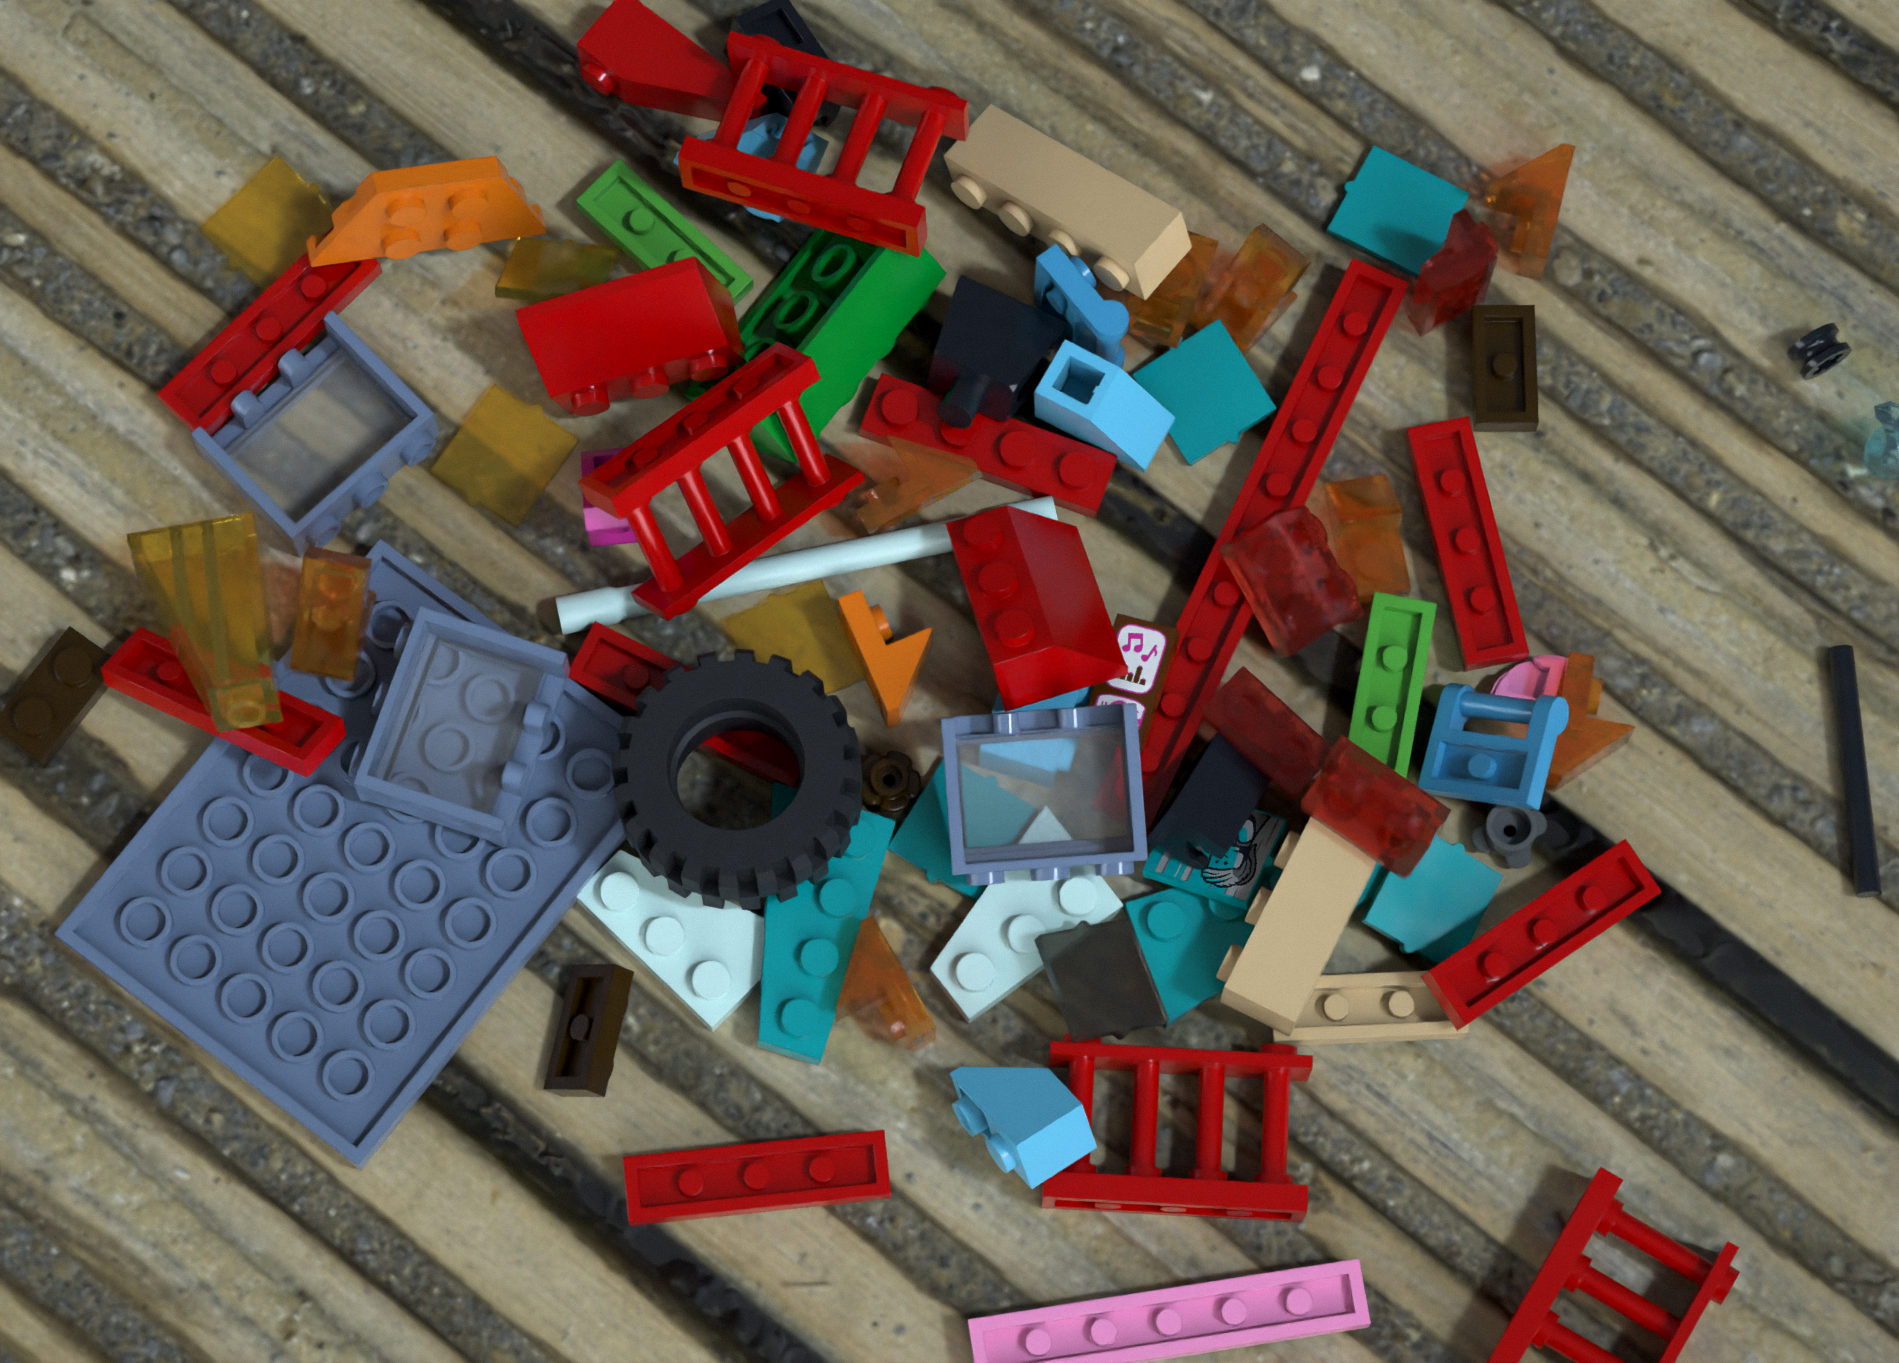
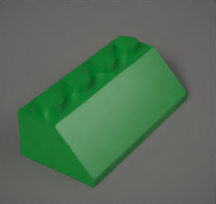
(843, 310)

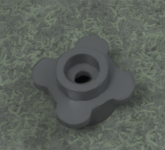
(1514, 849)

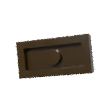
(1504, 368)
(55, 697)
(588, 1030)

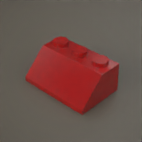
(633, 336)
(1034, 605)

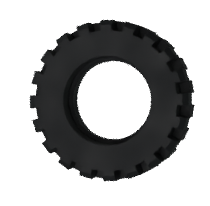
(722, 700)

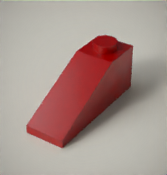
(655, 65)

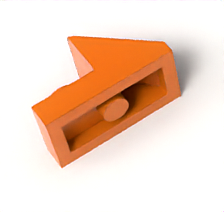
(889, 668)

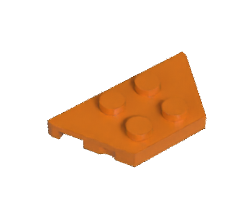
(428, 210)

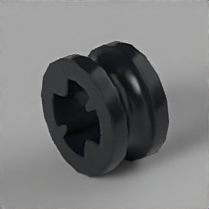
(1819, 351)

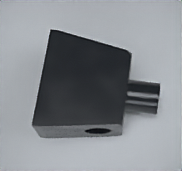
(990, 354)

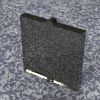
(1101, 980)

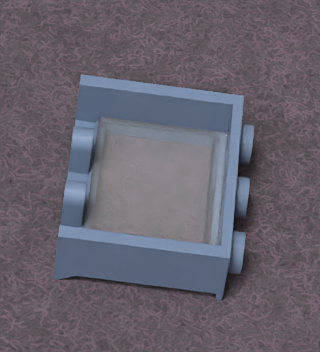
(320, 438)
(460, 725)
(1044, 792)

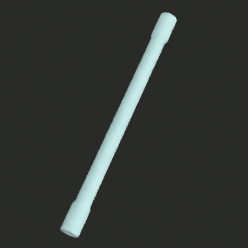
(611, 604)

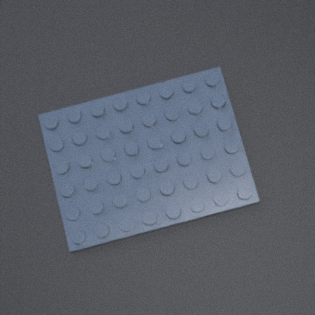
(332, 937)

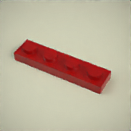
(254, 343)
(1006, 451)
(1466, 544)
(621, 668)
(154, 675)
(1541, 934)
(756, 1177)

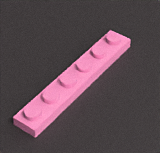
(1180, 1319)

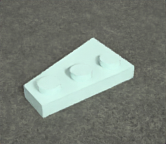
(995, 942)
(695, 950)

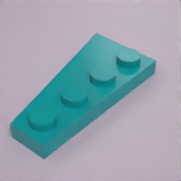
(1190, 936)
(813, 940)

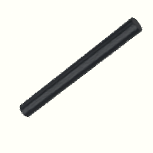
(1854, 771)

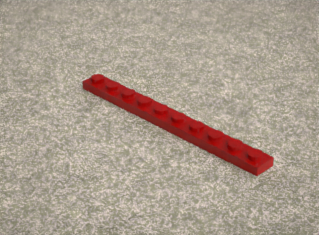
(1278, 480)

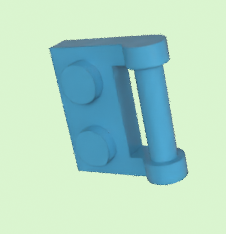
(1067, 291)
(1490, 765)

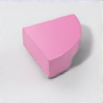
(1531, 678)

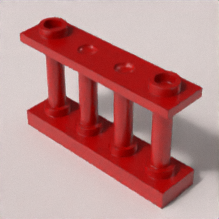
(833, 199)
(676, 453)
(1206, 1189)
(1571, 1269)

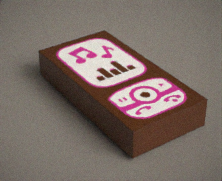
(1148, 657)

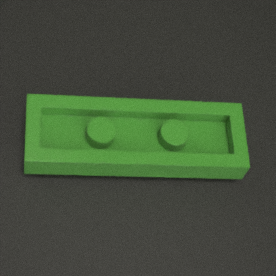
(653, 229)
(1391, 678)

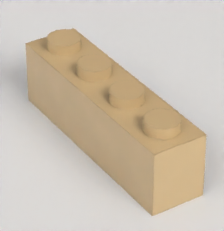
(1067, 202)
(1295, 927)

